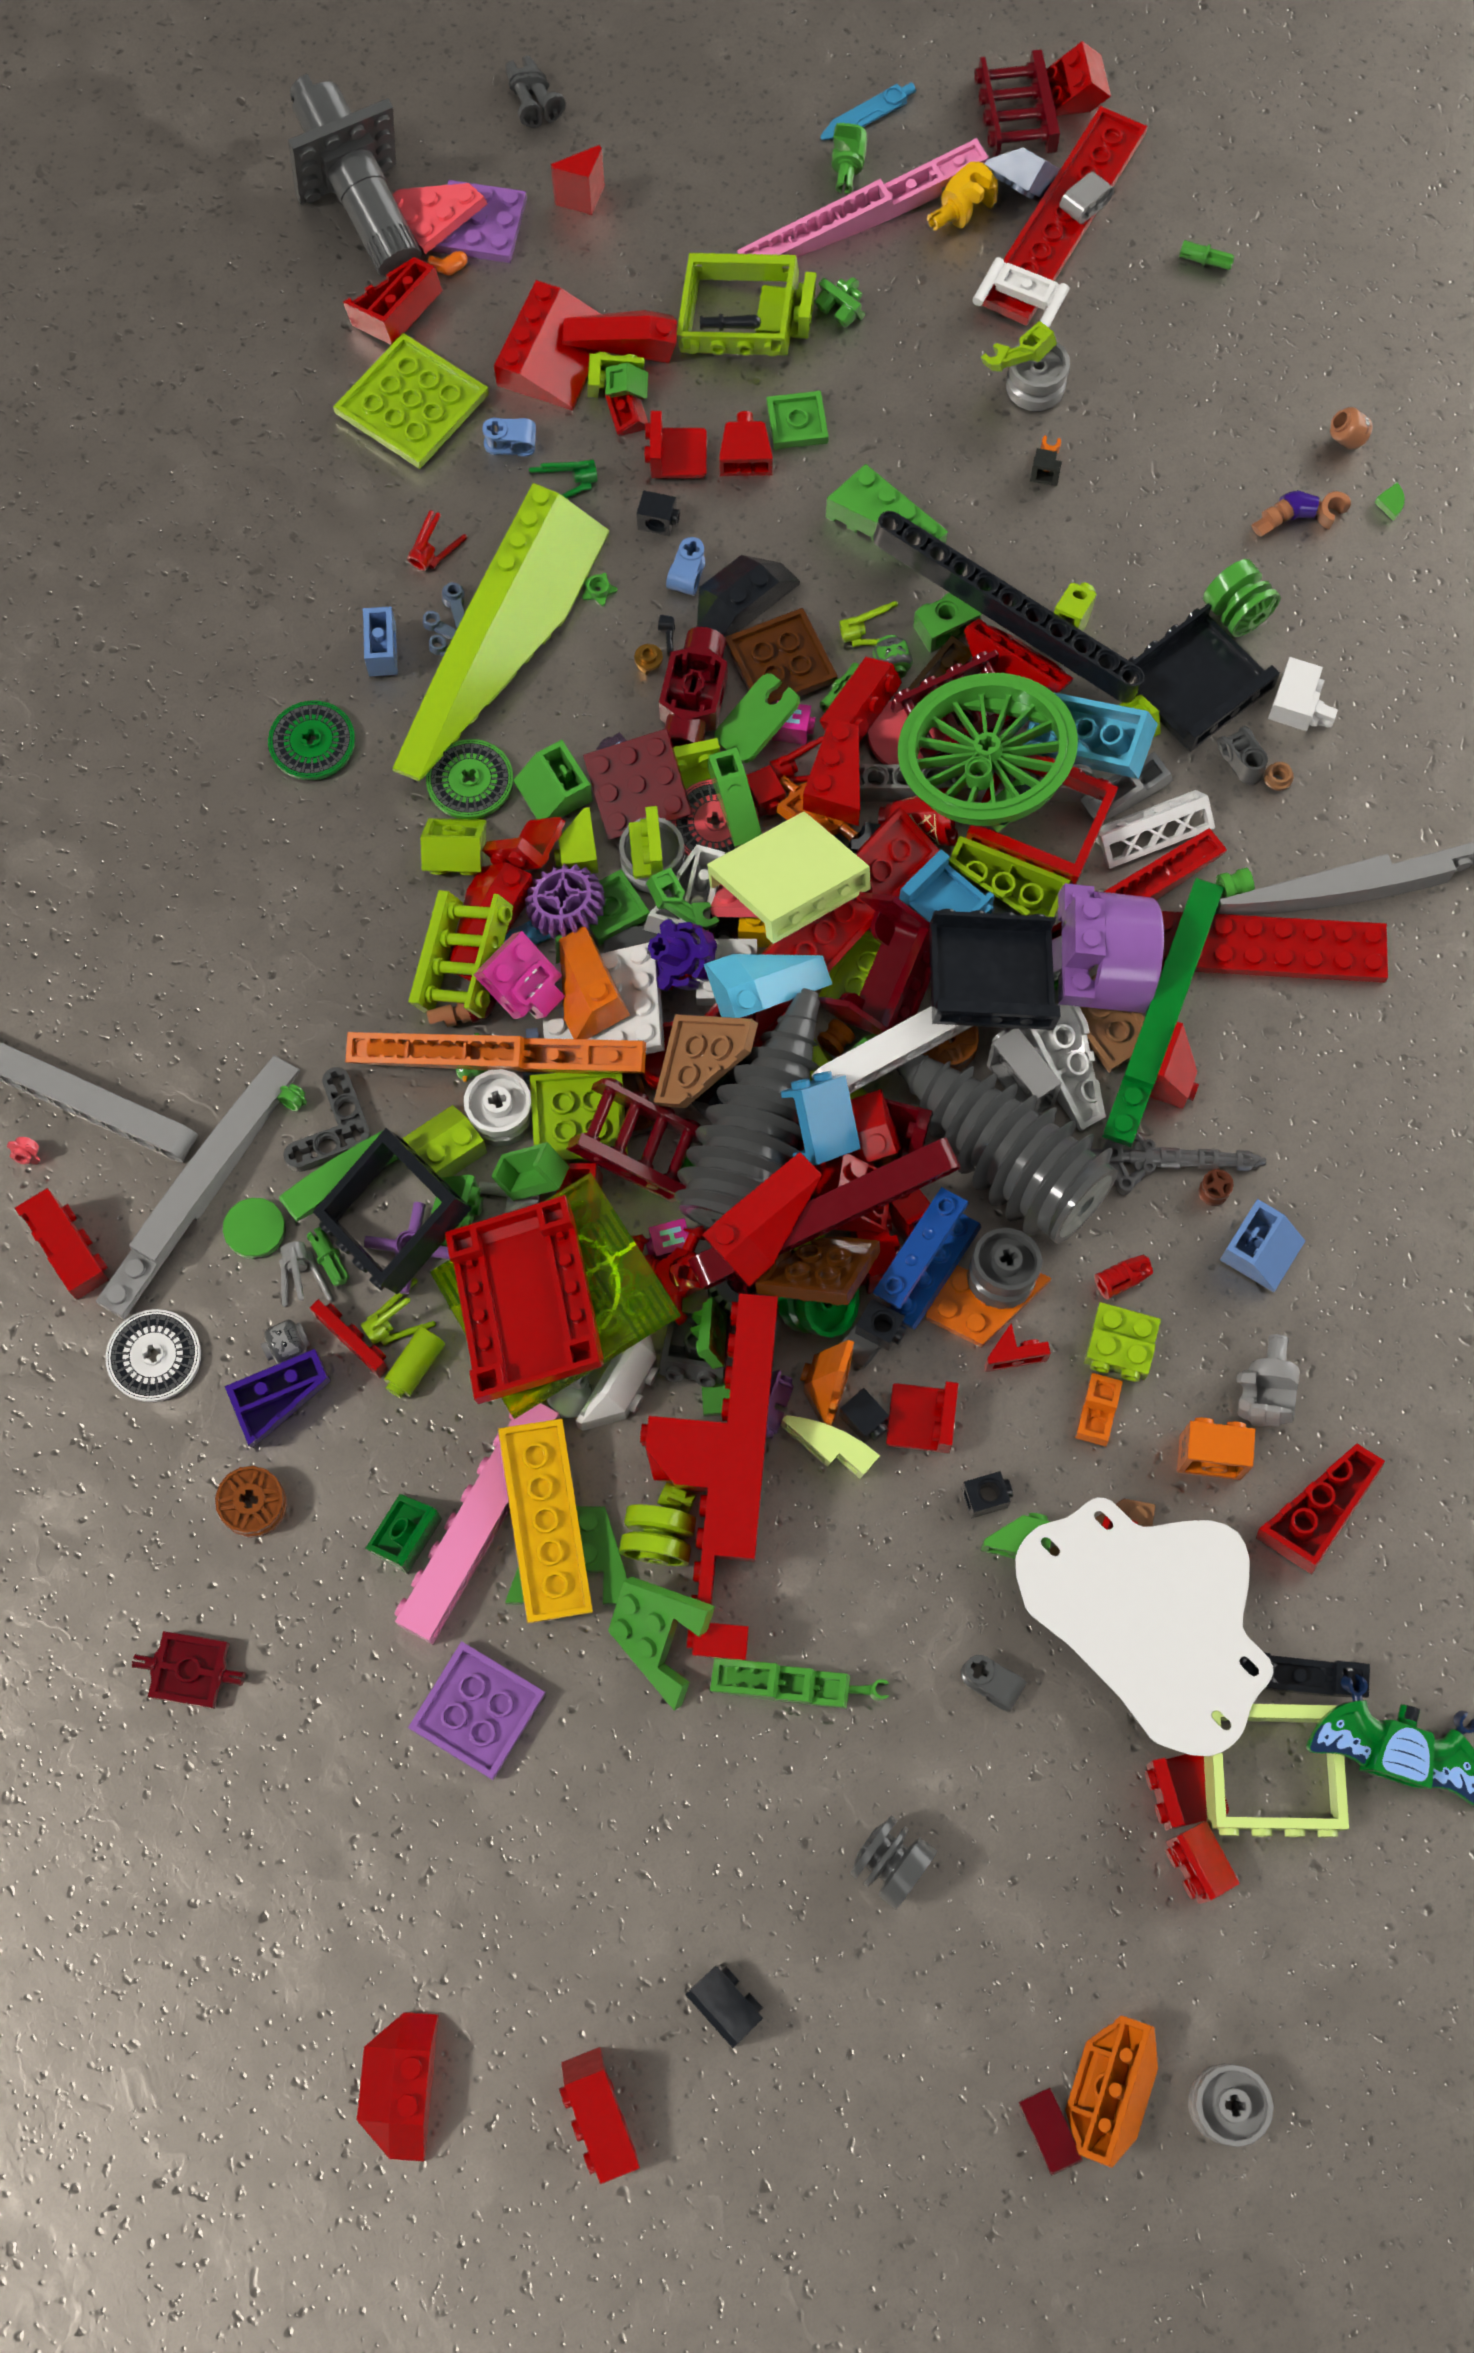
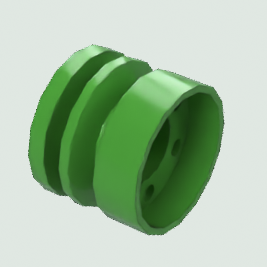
(1241, 597)

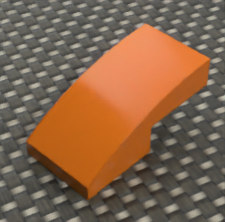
(1099, 1409)

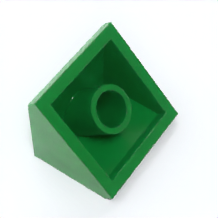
(404, 1532)

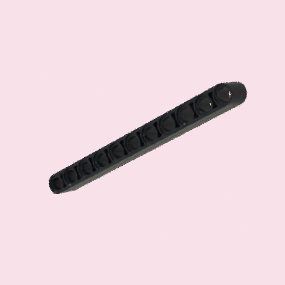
(1008, 607)

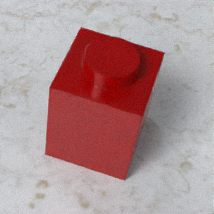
(765, 790)

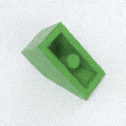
(1009, 1538)

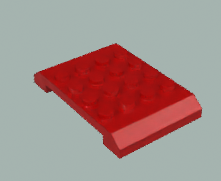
(524, 1299)

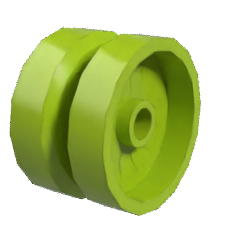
(657, 1535)

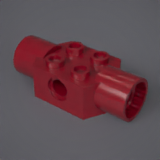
(694, 686)

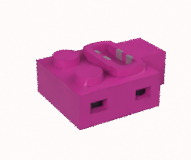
(521, 978)

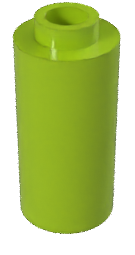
(413, 1363)

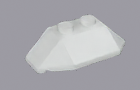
(620, 1386)

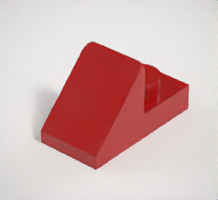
(1008, 1355)

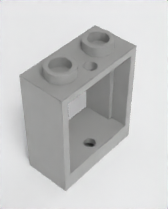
(1019, 1063)

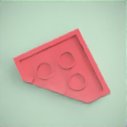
(437, 210)

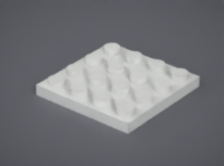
(636, 981)

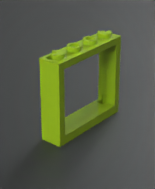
(740, 268)

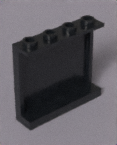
(1200, 678)
(992, 970)

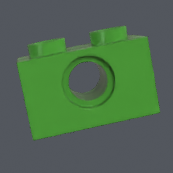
(935, 630)

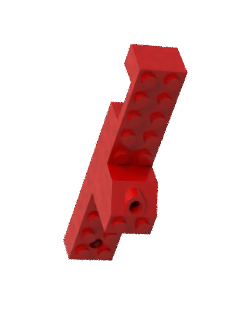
(724, 1463)

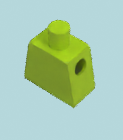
(1077, 604)

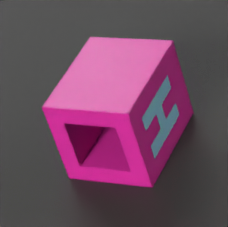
(797, 726)
(666, 1237)

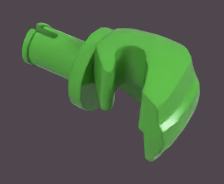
(849, 154)

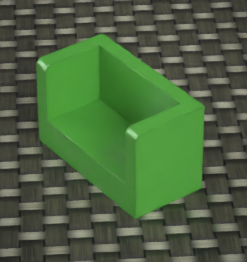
(530, 1171)

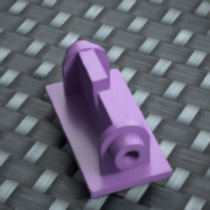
(779, 1394)

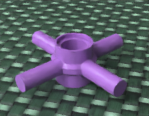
(396, 1245)

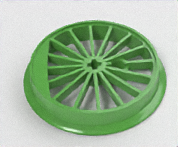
(996, 694)

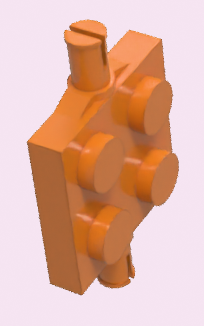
(793, 806)

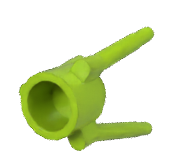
(854, 627)
(378, 1326)

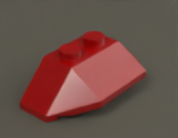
(1015, 656)
(399, 2086)

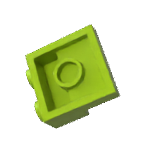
(1122, 1342)

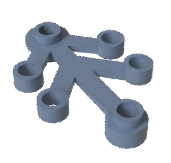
(451, 601)

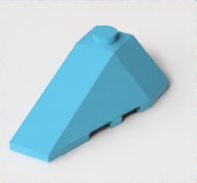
(759, 981)

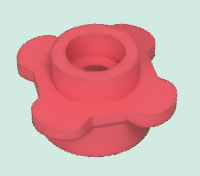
(24, 1150)

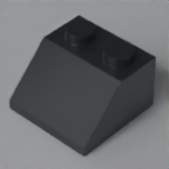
(725, 2005)

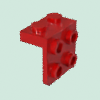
(675, 450)
(530, 848)
(1179, 1790)

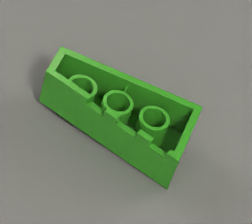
(867, 496)

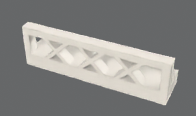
(1153, 817)

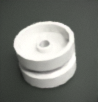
(499, 1107)

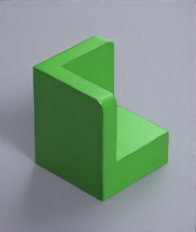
(626, 380)

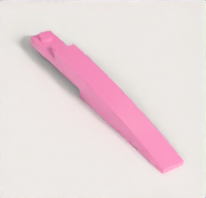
(868, 206)

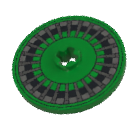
(295, 727)

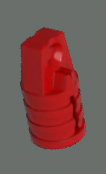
(1123, 1276)

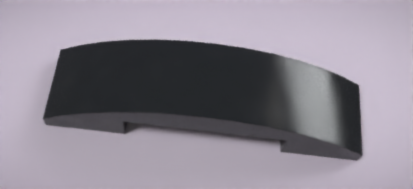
(1310, 1676)

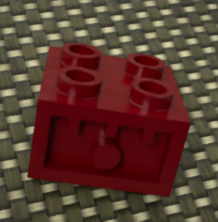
(910, 1124)

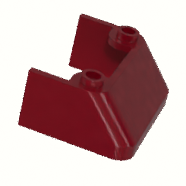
(897, 973)

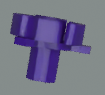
(678, 953)

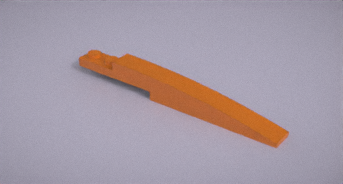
(496, 1052)

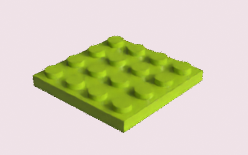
(411, 400)

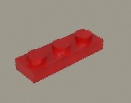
(350, 1337)

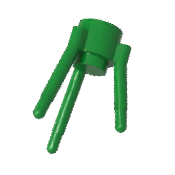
(582, 472)

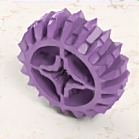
(563, 889)

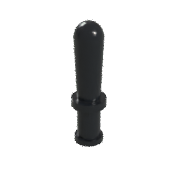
(731, 322)

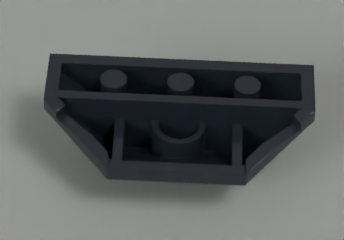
(742, 593)

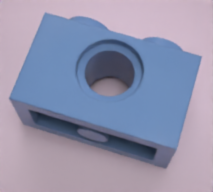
(380, 641)

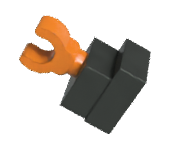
(1045, 466)

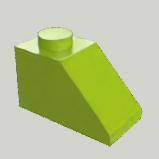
(578, 844)

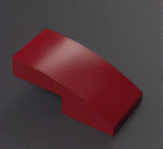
(1050, 2131)

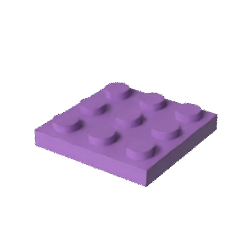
(492, 230)
(477, 1710)

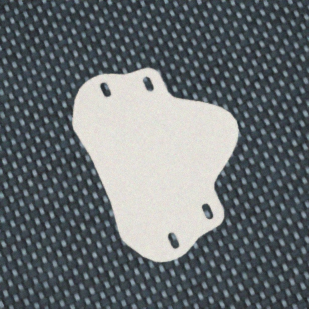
(1152, 1618)

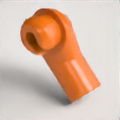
(450, 264)

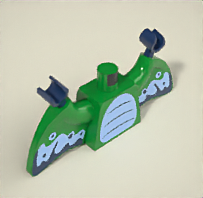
(1398, 1747)

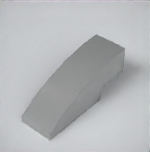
(1132, 790)

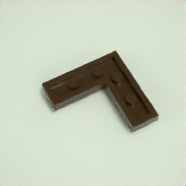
(950, 654)

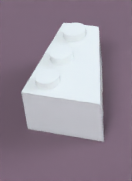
(695, 882)

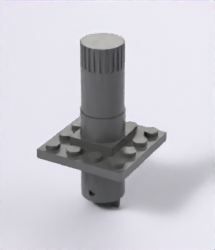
(348, 157)

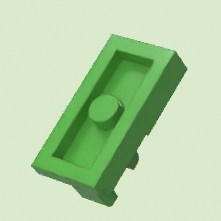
(710, 1333)

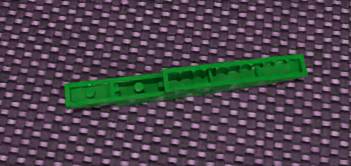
(1162, 1013)

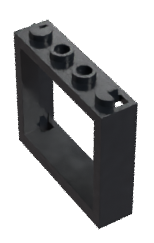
(423, 1242)

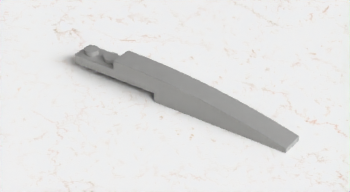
(1352, 883)
(196, 1187)

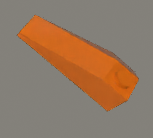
(827, 1379)

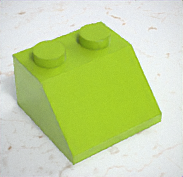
(453, 845)
(447, 1142)

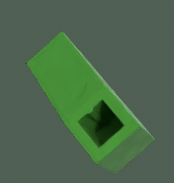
(734, 795)

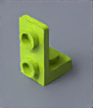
(597, 369)

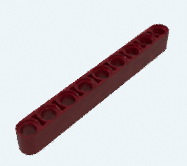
(847, 1203)

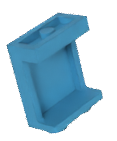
(942, 887)
(824, 1117)

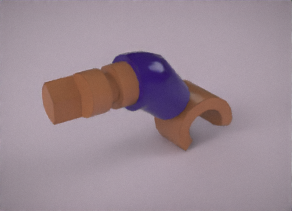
(1302, 505)

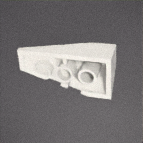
(1070, 1058)

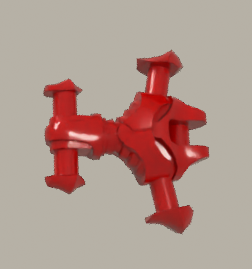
(675, 1270)

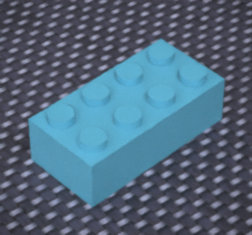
(1108, 734)

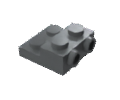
(681, 1359)

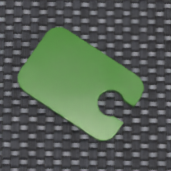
(754, 720)

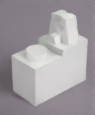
(1298, 697)

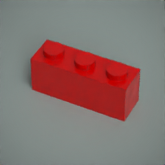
(864, 695)

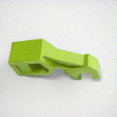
(1038, 336)

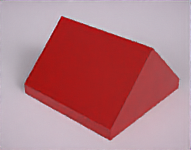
(579, 180)

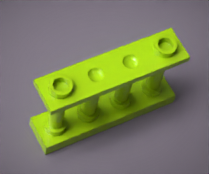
(437, 948)

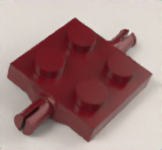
(188, 1670)

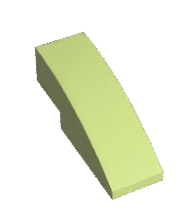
(830, 1444)

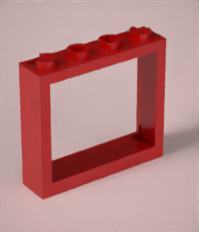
(1077, 780)

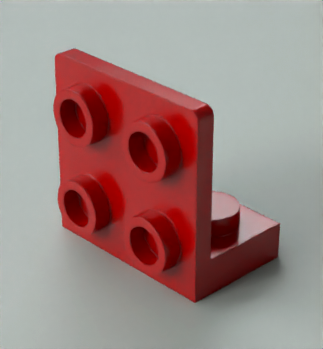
(922, 1417)

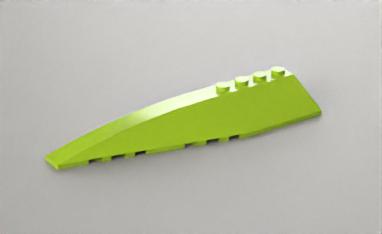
(509, 617)

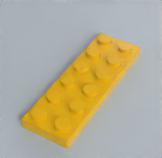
(544, 1521)

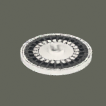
(174, 1367)

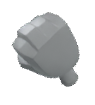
(1269, 1387)

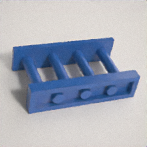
(928, 1257)

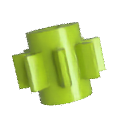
(676, 1498)

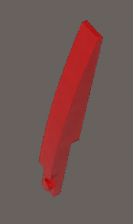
(1168, 871)

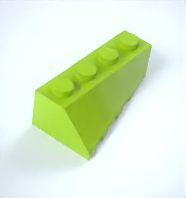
(1010, 879)

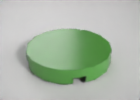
(254, 1228)

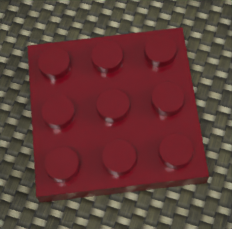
(636, 777)

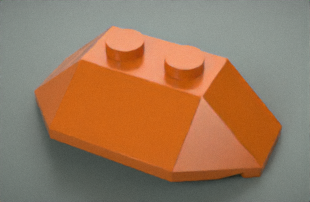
(1112, 2089)

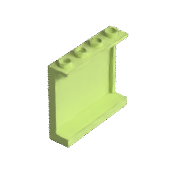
(791, 875)

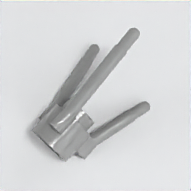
(295, 1261)

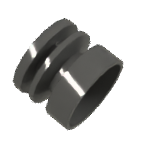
(893, 1862)

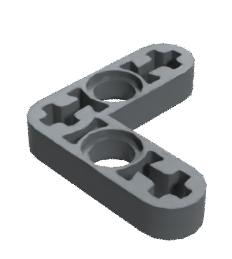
(345, 1126)

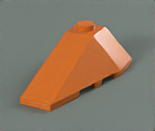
(589, 991)

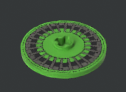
(470, 799)

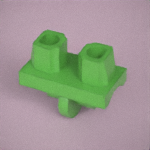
(849, 307)

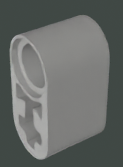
(1086, 197)

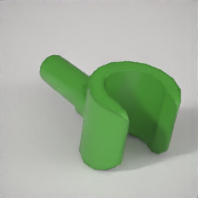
(869, 1690)

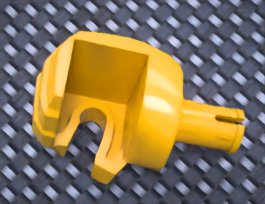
(968, 186)

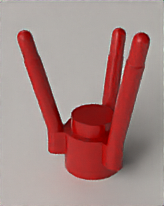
(422, 553)
(787, 766)

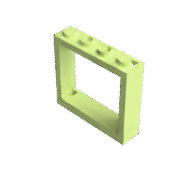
(1262, 1825)

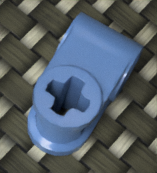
(512, 436)
(687, 567)

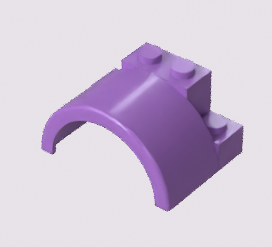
(1117, 934)

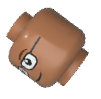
(1351, 428)

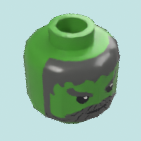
(896, 651)

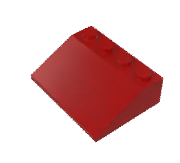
(533, 353)

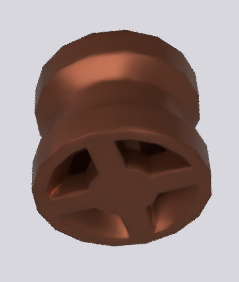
(1220, 1182)

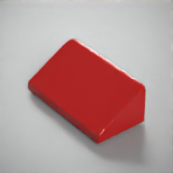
(627, 414)

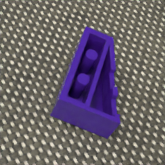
(275, 1394)

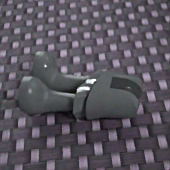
(532, 81)

